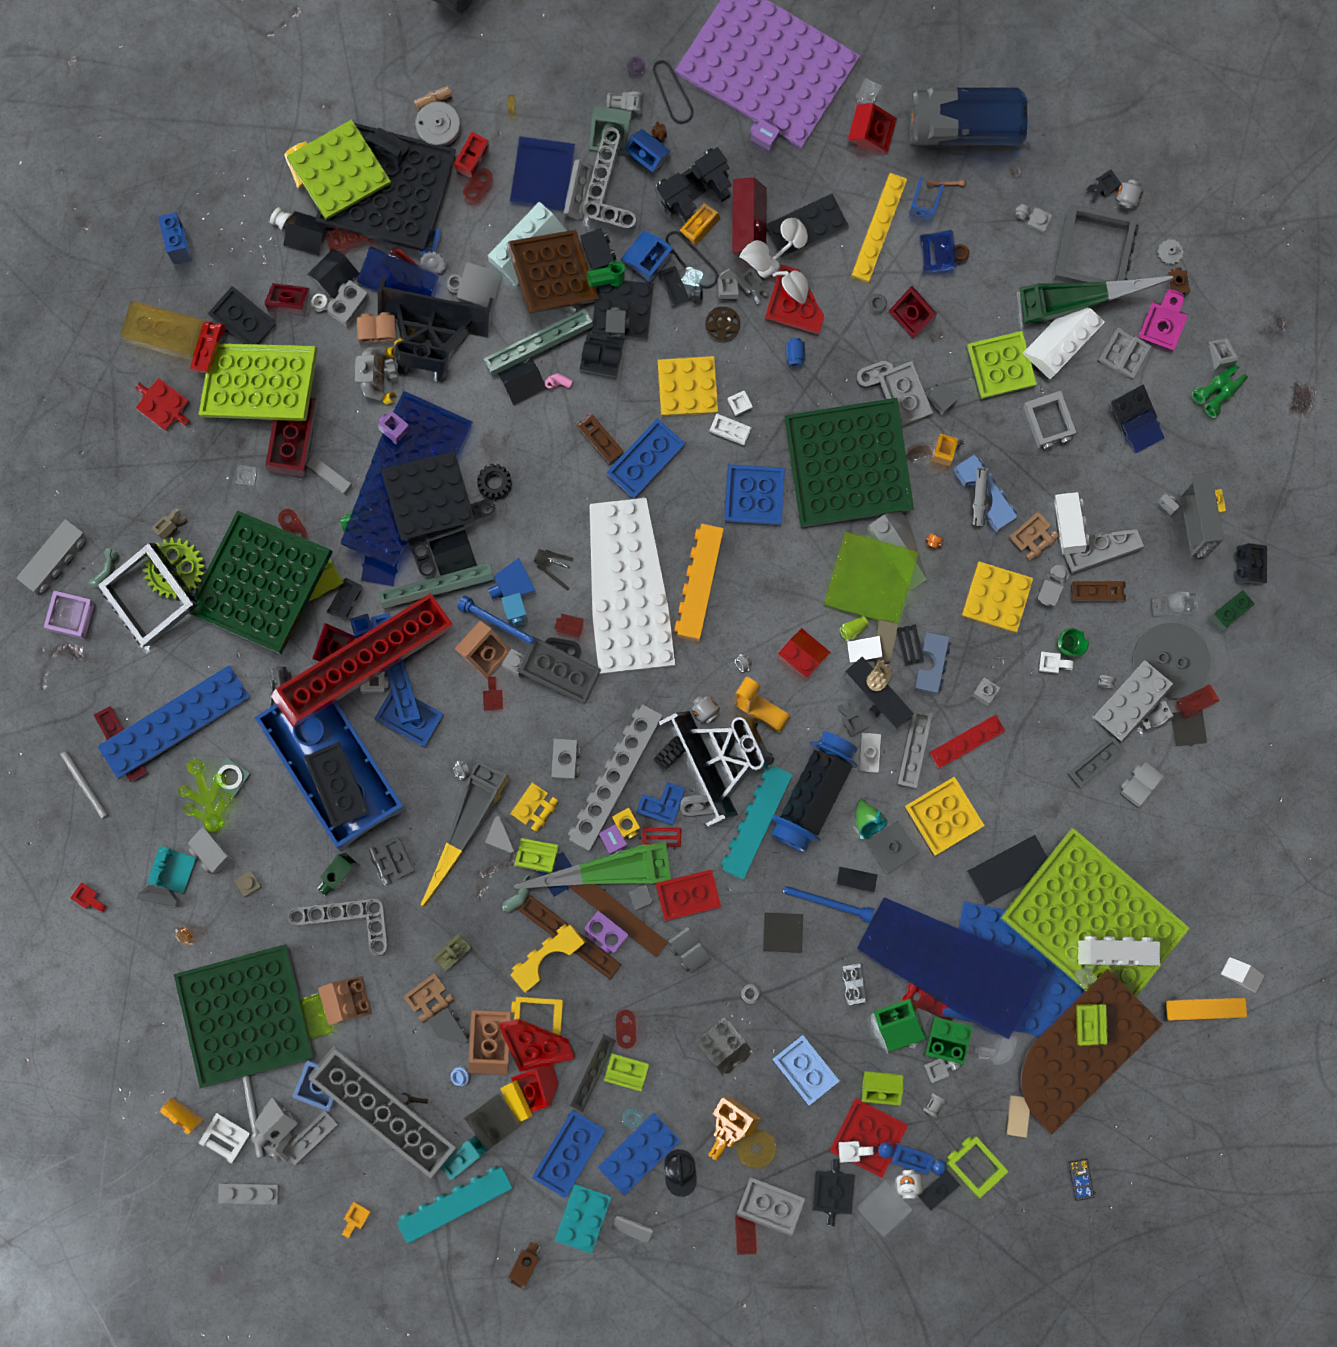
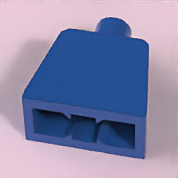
(512, 580)

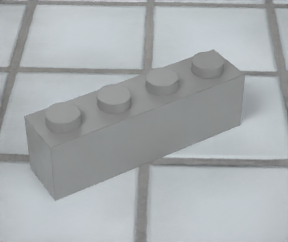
(51, 557)

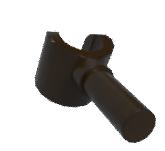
(414, 1100)

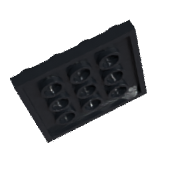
(427, 496)

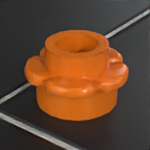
(934, 540)

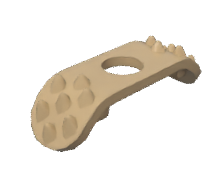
(879, 676)

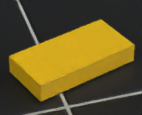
(516, 1101)

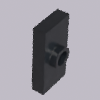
(939, 1190)

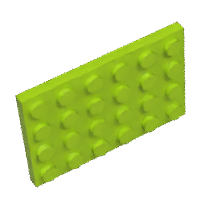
(259, 382)

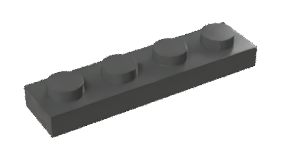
(590, 1071)

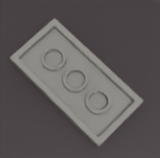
(1133, 701)

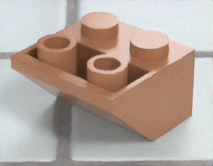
(344, 1000)

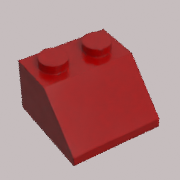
(872, 128)
(803, 654)

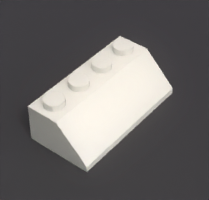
(1062, 340)

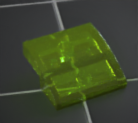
(315, 1016)

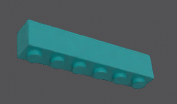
(757, 822)
(454, 1205)

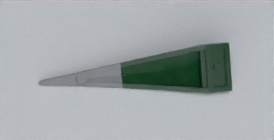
(1055, 300)

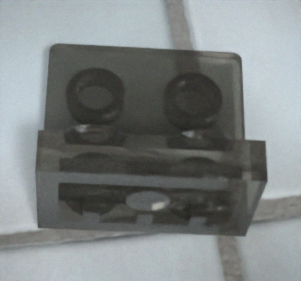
(493, 1121)

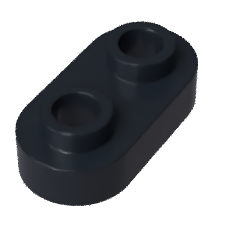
(565, 645)

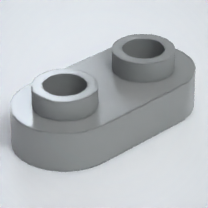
(872, 372)
(696, 805)

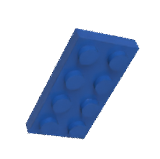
(645, 458)
(568, 1154)
(639, 1154)

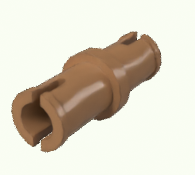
(436, 96)

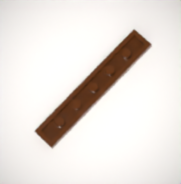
(621, 917)
(551, 923)

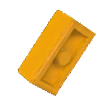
(700, 224)

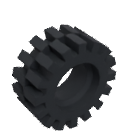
(494, 470)
(670, 753)

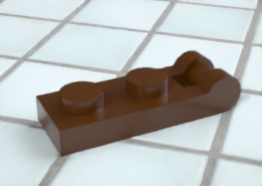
(600, 438)
(1098, 591)

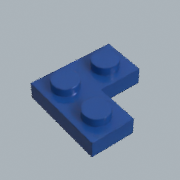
(664, 809)

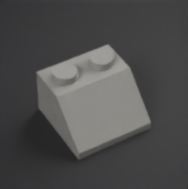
(209, 851)

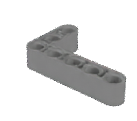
(604, 183)
(346, 915)

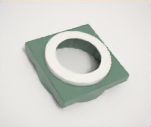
(242, 776)

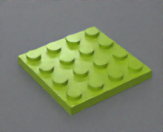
(338, 169)

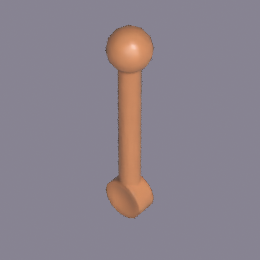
(931, 183)

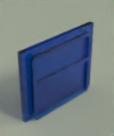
(542, 172)

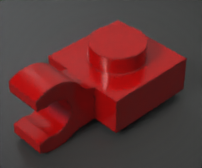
(86, 896)

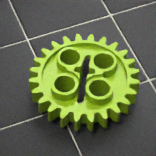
(190, 578)

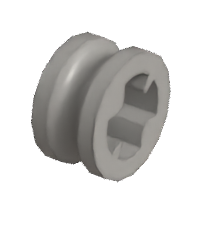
(1107, 681)

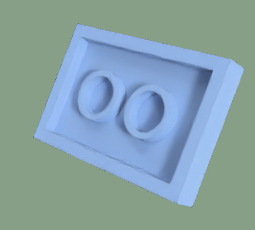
(805, 1070)

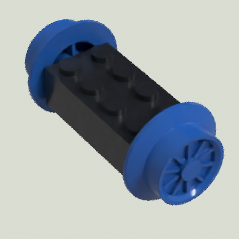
(815, 791)

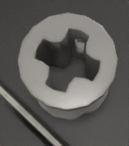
(934, 1105)

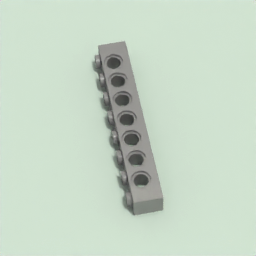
(641, 714)

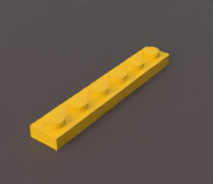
(879, 227)

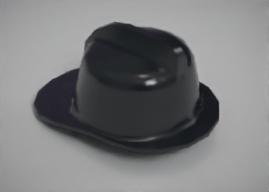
(680, 1173)

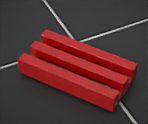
(662, 837)

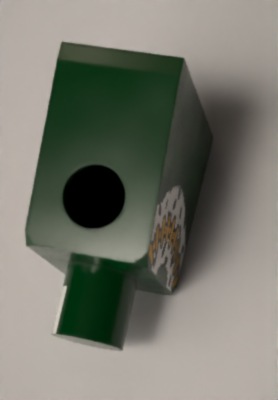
(343, 867)

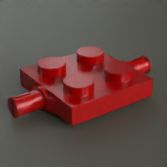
(162, 404)

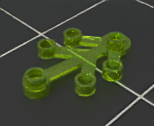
(205, 797)

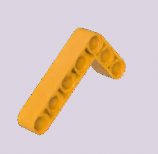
(749, 701)

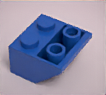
(647, 255)

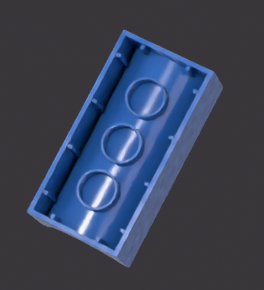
(317, 733)

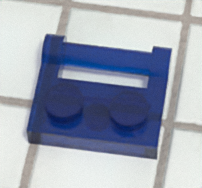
(944, 251)

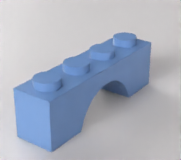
(1000, 513)

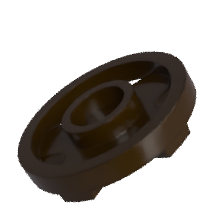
(722, 323)

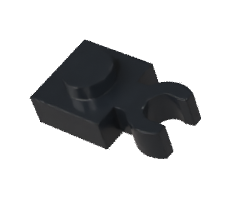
(1105, 183)

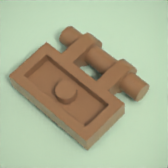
(1030, 531)
(424, 993)

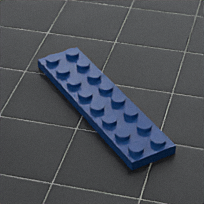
(173, 722)

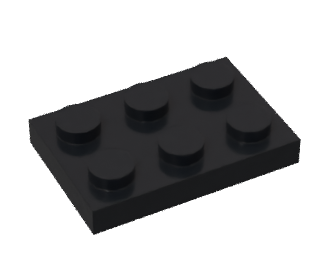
(241, 317)

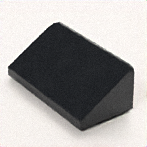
(856, 880)

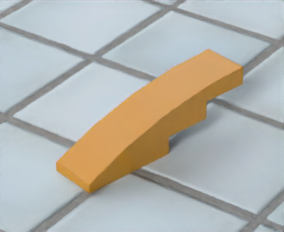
(1206, 1009)

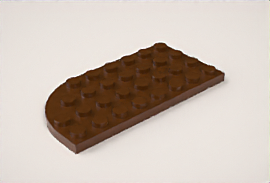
(1064, 1075)

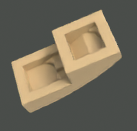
(1018, 1117)

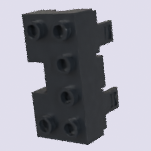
(682, 189)

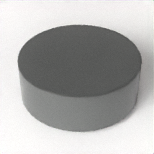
(877, 303)

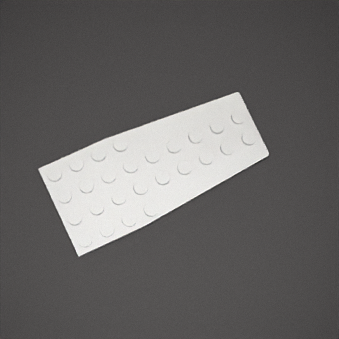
(628, 589)

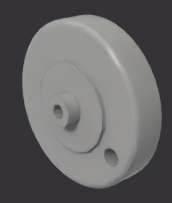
(438, 123)

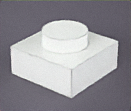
(739, 403)

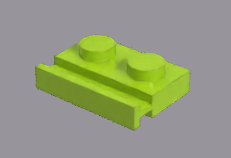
(536, 855)
(1091, 1024)
(626, 1072)

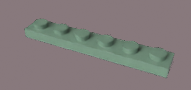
(538, 342)
(436, 585)

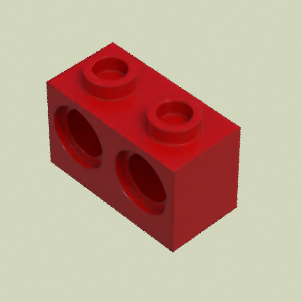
(471, 154)

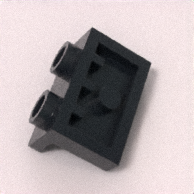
(1251, 563)

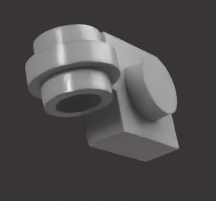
(1037, 220)
(938, 1070)

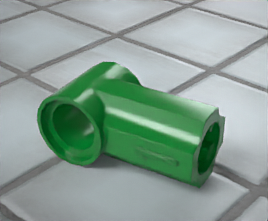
(612, 275)

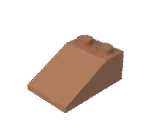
(487, 1045)

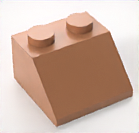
(483, 649)

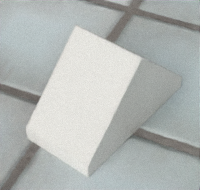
(1242, 974)

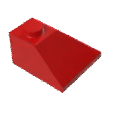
(538, 1086)

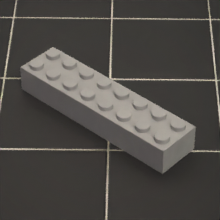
(382, 1112)

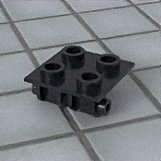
(1131, 405)

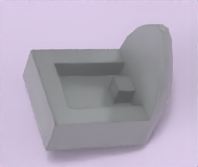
(728, 285)

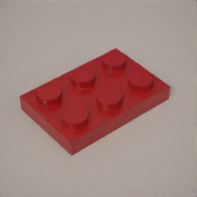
(688, 895)

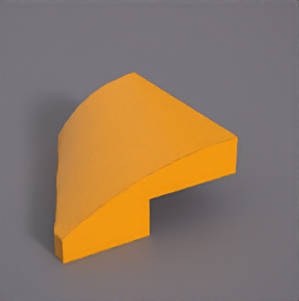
(181, 1115)

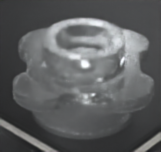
(1091, 978)

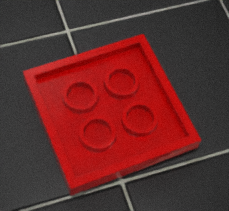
(871, 1129)

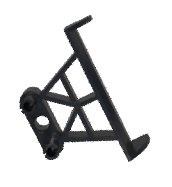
(433, 312)
(755, 758)

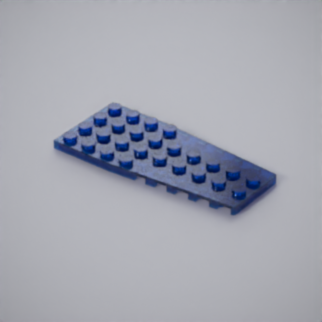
(429, 434)
(952, 966)

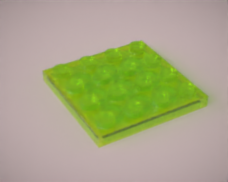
(871, 577)

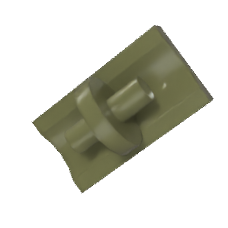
(451, 952)

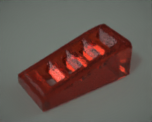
(348, 243)

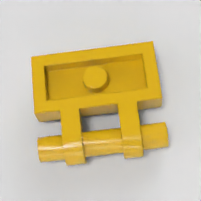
(530, 803)

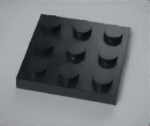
(630, 297)

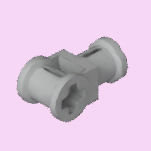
(626, 102)

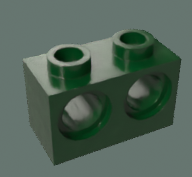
(1232, 610)

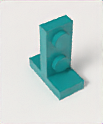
(463, 1157)

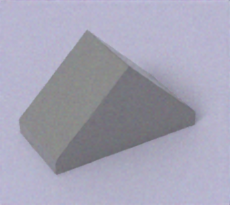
(1222, 354)
(498, 837)

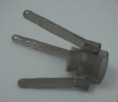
(545, 558)

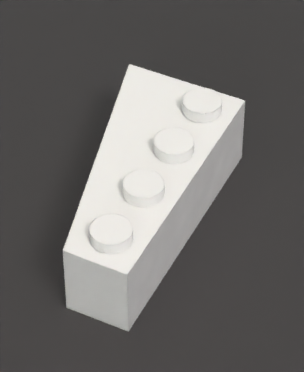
(1118, 952)

